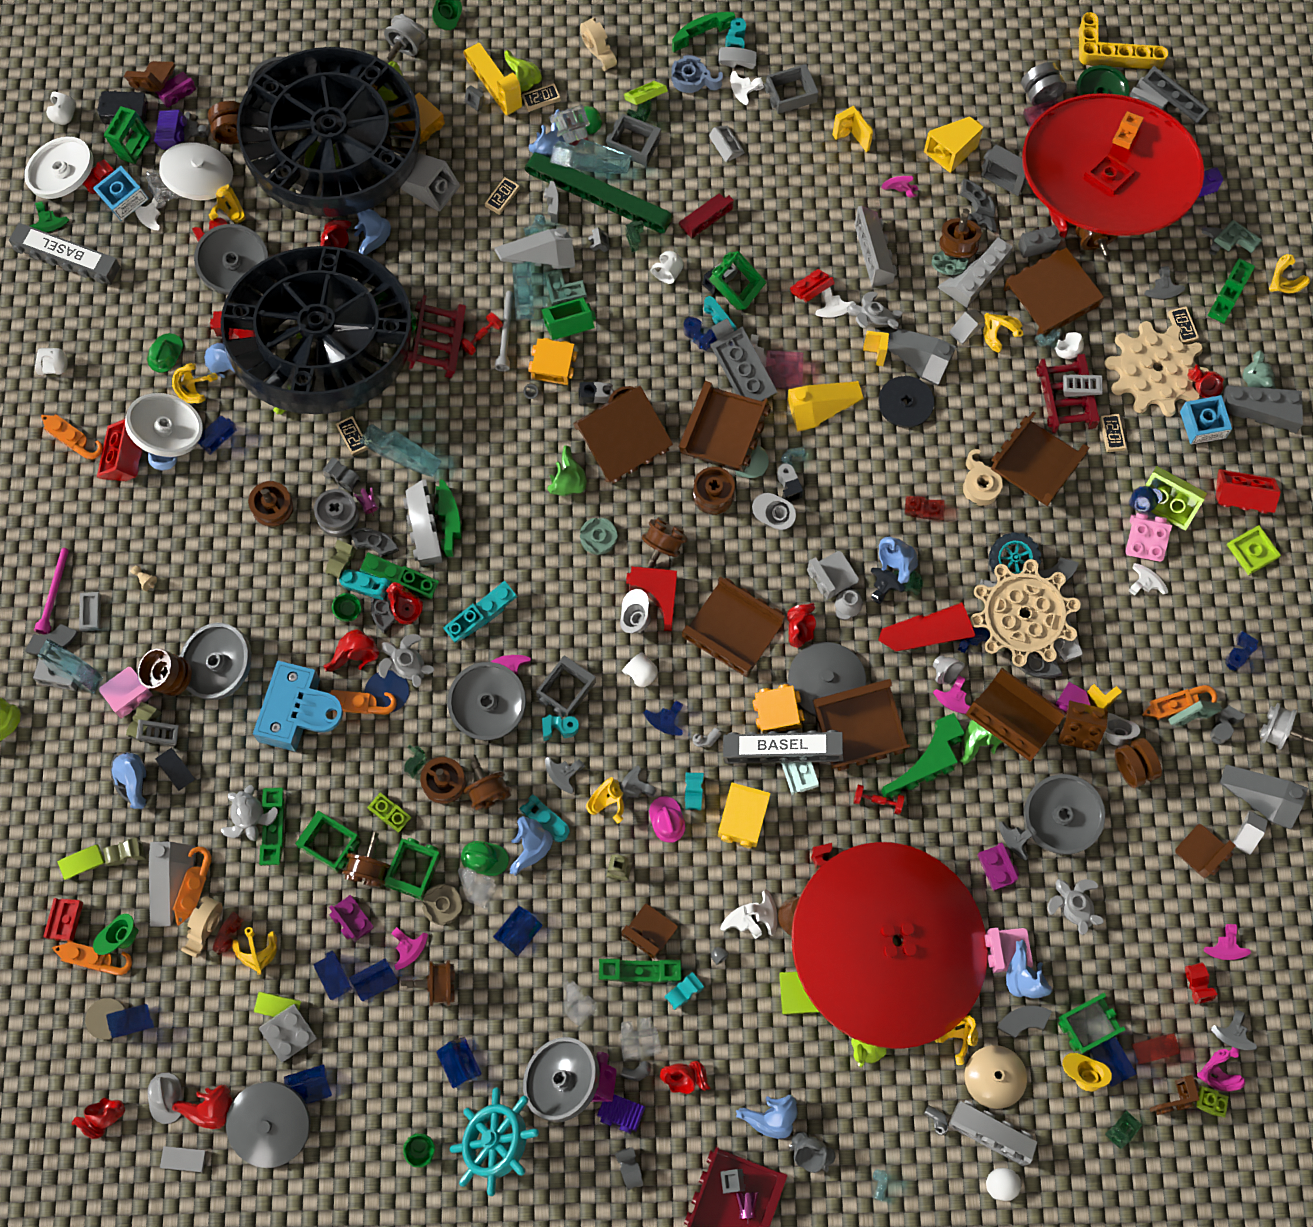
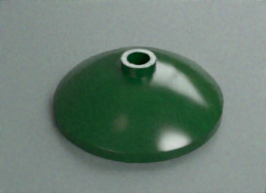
(1102, 80)

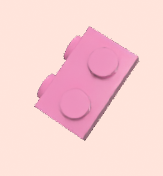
(1148, 537)
(125, 692)
(1003, 947)

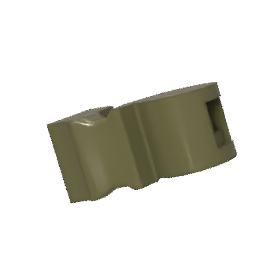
(340, 561)
(143, 712)
(119, 853)
(619, 868)

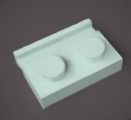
(800, 776)

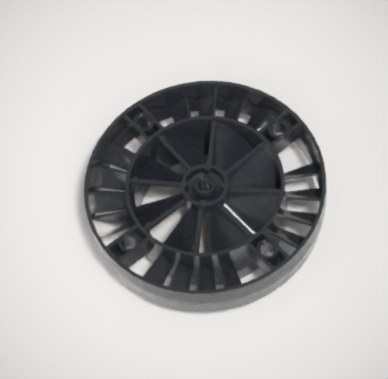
(328, 88)
(330, 309)

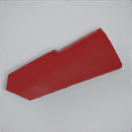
(936, 628)

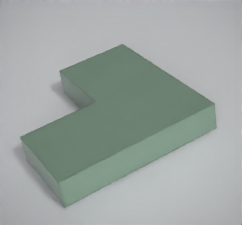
(1236, 233)
(561, 292)
(1201, 709)

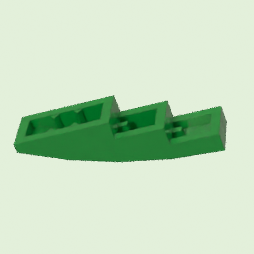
(1231, 291)

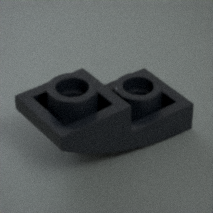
(175, 769)

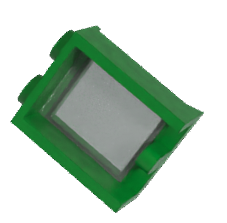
(1090, 1024)

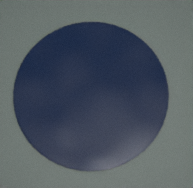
(392, 684)

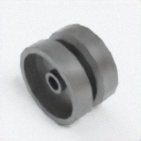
(1043, 83)
(336, 512)

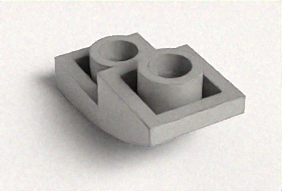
(732, 56)
(552, 202)

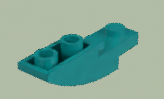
(481, 613)

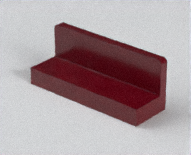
(706, 215)

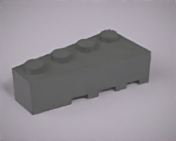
(1272, 406)

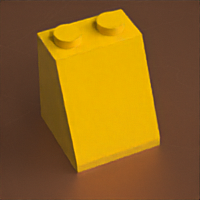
(953, 142)
(743, 815)

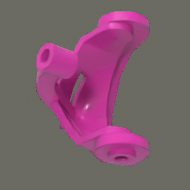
(1223, 1081)

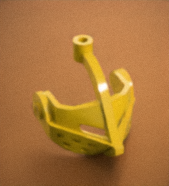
(236, 212)
(1290, 286)
(996, 321)
(188, 381)
(599, 799)
(255, 959)
(968, 1034)

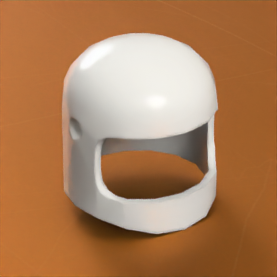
(63, 109)
(670, 266)
(53, 359)
(641, 670)

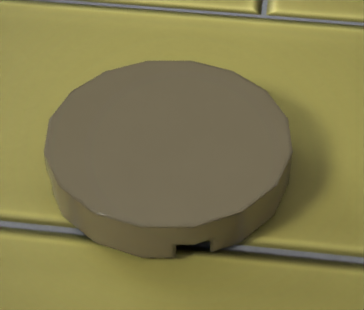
(442, 904)
(96, 1017)

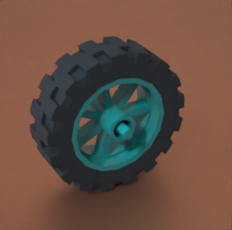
(1019, 539)

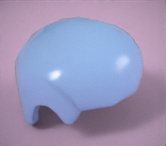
(161, 462)

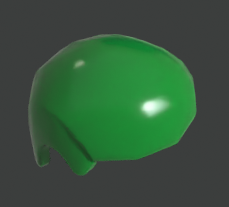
(594, 119)
(346, 607)
(419, 1150)

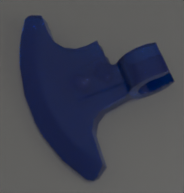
(981, 634)
(665, 719)

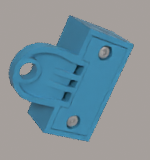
(294, 705)

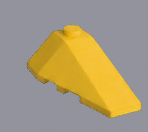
(819, 402)

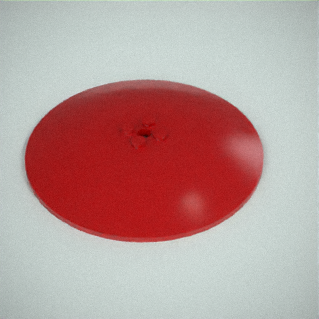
(1150, 182)
(848, 952)

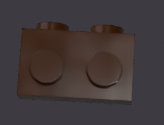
(152, 78)
(1083, 726)
(1204, 851)
(1188, 1094)

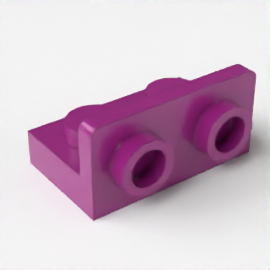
(176, 89)
(998, 866)
(352, 919)

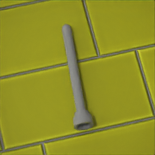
(502, 362)

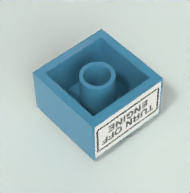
(120, 193)
(1205, 419)

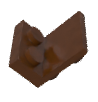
(649, 931)

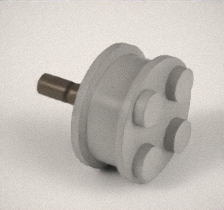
(404, 36)
(1281, 726)

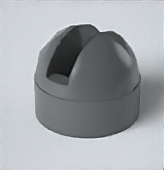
(528, 394)
(719, 955)

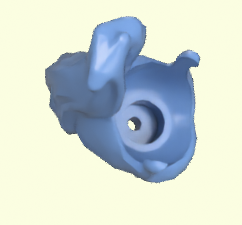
(545, 142)
(375, 230)
(217, 359)
(898, 556)
(130, 771)
(535, 842)
(1023, 979)
(776, 1120)

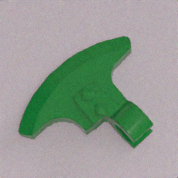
(47, 220)

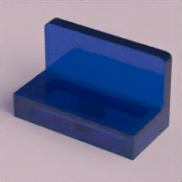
(216, 434)
(518, 930)
(332, 976)
(373, 980)
(129, 1021)
(1115, 1059)
(458, 1062)
(310, 1083)

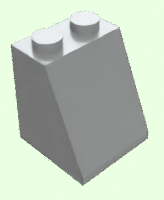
(431, 182)

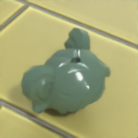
(1264, 377)

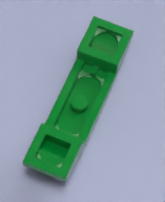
(720, 20)
(272, 834)
(639, 971)

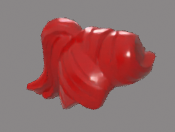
(335, 233)
(1207, 383)
(801, 624)
(684, 1077)
(98, 1117)

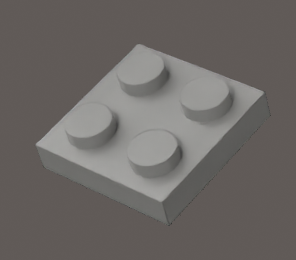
(287, 1033)

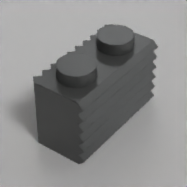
(1039, 241)

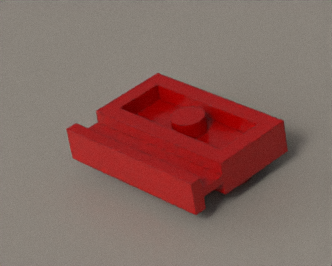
(812, 285)
(63, 919)

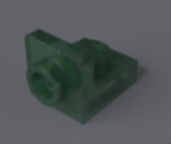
(643, 111)
(632, 233)
(914, 584)
(414, 764)
(1123, 1130)

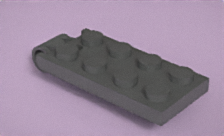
(741, 362)

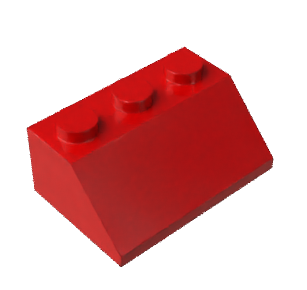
(119, 454)
(1247, 491)

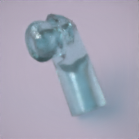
(536, 227)
(788, 456)
(881, 1187)

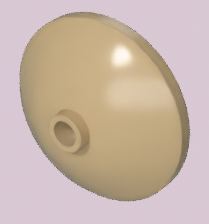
(984, 1085)

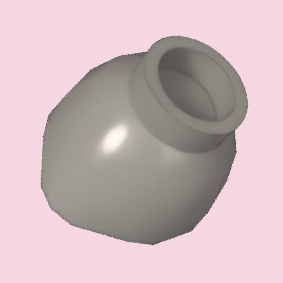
(848, 604)
(947, 669)

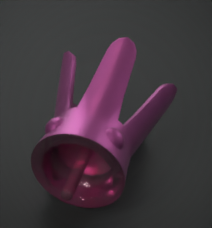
(367, 502)
(747, 1207)

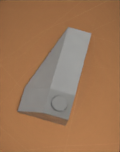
(545, 247)
(166, 872)

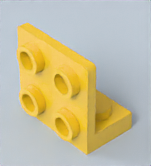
(852, 121)

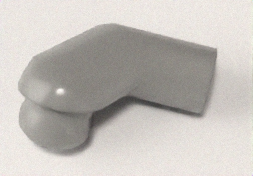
(706, 741)

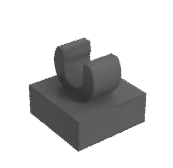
(474, 97)
(600, 240)
(733, 1181)

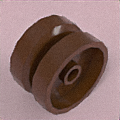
(224, 122)
(713, 490)
(1138, 763)

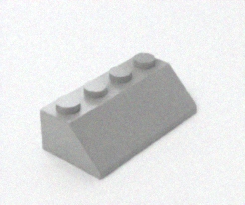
(874, 247)

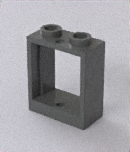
(797, 73)
(640, 127)
(1010, 178)
(575, 670)

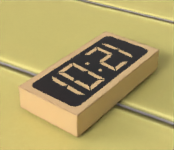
(541, 97)
(502, 196)
(1182, 319)
(1112, 433)
(351, 435)

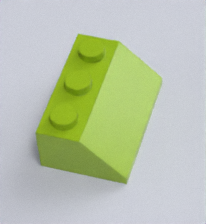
(1179, 498)

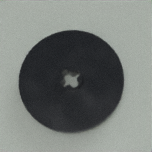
(917, 394)

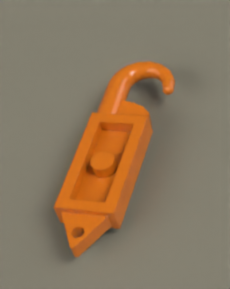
(69, 436)
(362, 702)
(1177, 702)
(191, 886)
(86, 957)

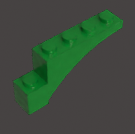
(936, 759)

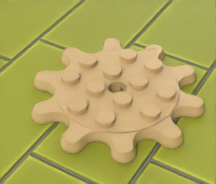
(1140, 377)
(1029, 592)

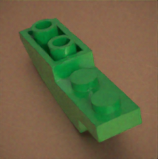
(449, 516)
(412, 580)

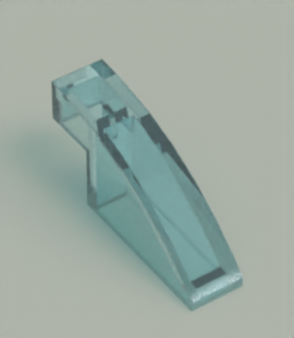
(590, 157)
(523, 290)
(400, 450)
(70, 666)

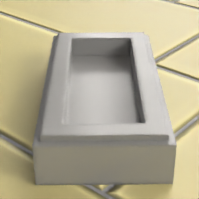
(90, 611)
(183, 1159)

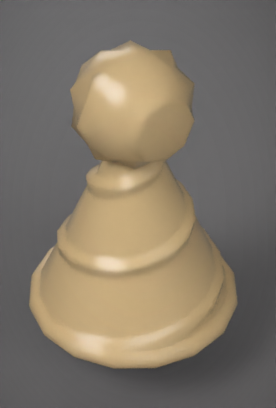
(147, 581)

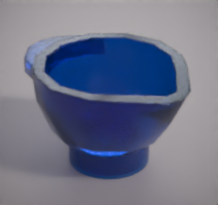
(1145, 499)

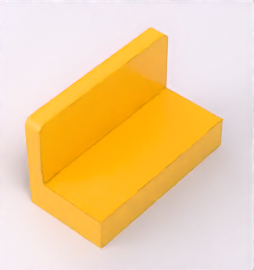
(877, 343)
(1100, 700)

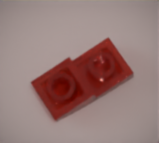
(926, 509)
(223, 940)
(1156, 1048)

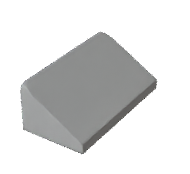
(726, 143)

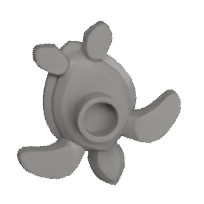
(874, 313)
(405, 661)
(246, 814)
(1075, 904)

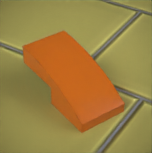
(1127, 130)

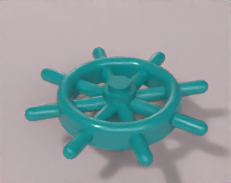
(494, 1141)

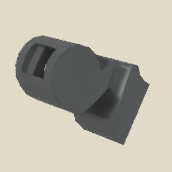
(343, 476)
(1223, 729)
(629, 1168)

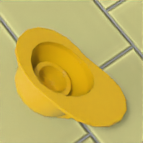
(1087, 1072)

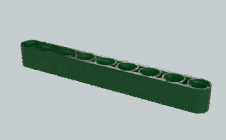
(599, 193)

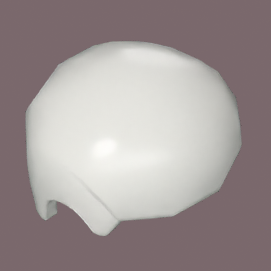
(1070, 346)
(1003, 1184)

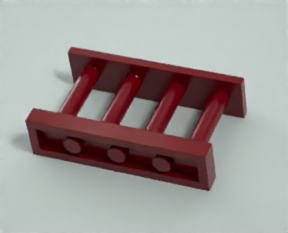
(454, 332)
(1079, 367)

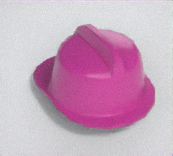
(667, 819)

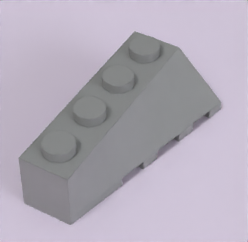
(971, 282)
(423, 524)
(992, 1133)

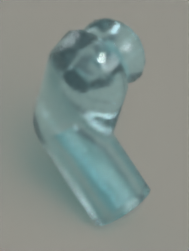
(1050, 338)

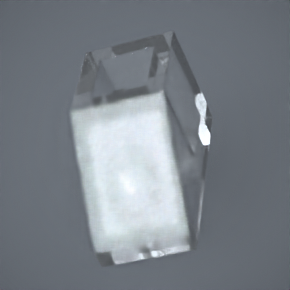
(477, 889)
(577, 1006)

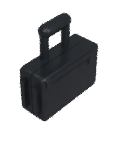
(111, 101)

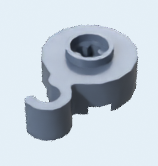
(698, 76)

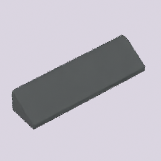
(1175, 94)

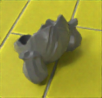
(811, 1153)

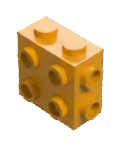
(430, 118)
(552, 361)
(778, 709)

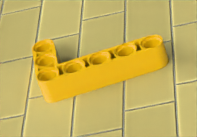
(1115, 54)
(503, 89)

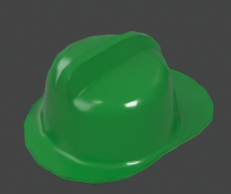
(446, 13)
(164, 352)
(485, 858)
(118, 934)

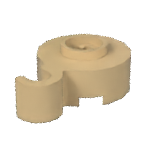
(594, 39)
(979, 475)
(202, 923)

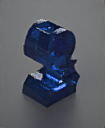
(692, 329)
(1238, 656)

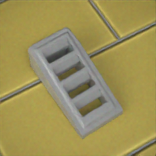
(1069, 392)
(173, 733)

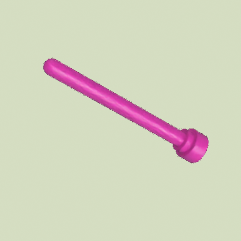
(43, 626)

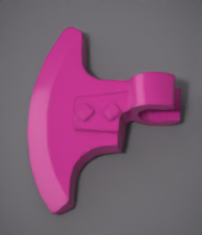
(901, 184)
(512, 662)
(954, 698)
(1226, 947)
(408, 948)

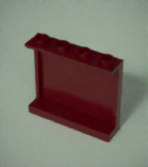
(723, 1210)

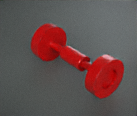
(493, 321)
(879, 799)

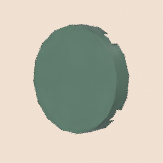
(598, 536)

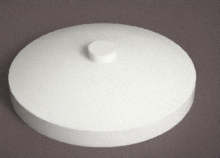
(58, 167)
(195, 170)
(163, 425)

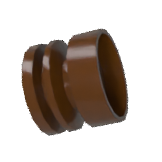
(164, 672)

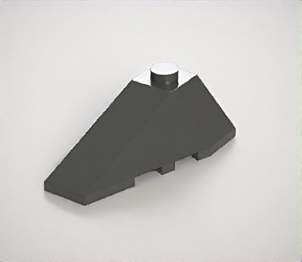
(921, 352)
(1271, 796)

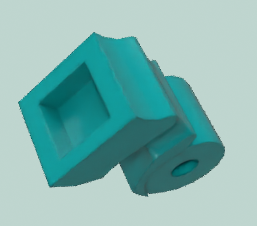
(736, 33)
(567, 727)
(693, 791)
(684, 991)

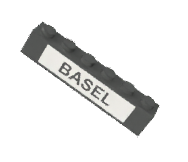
(64, 254)
(783, 747)

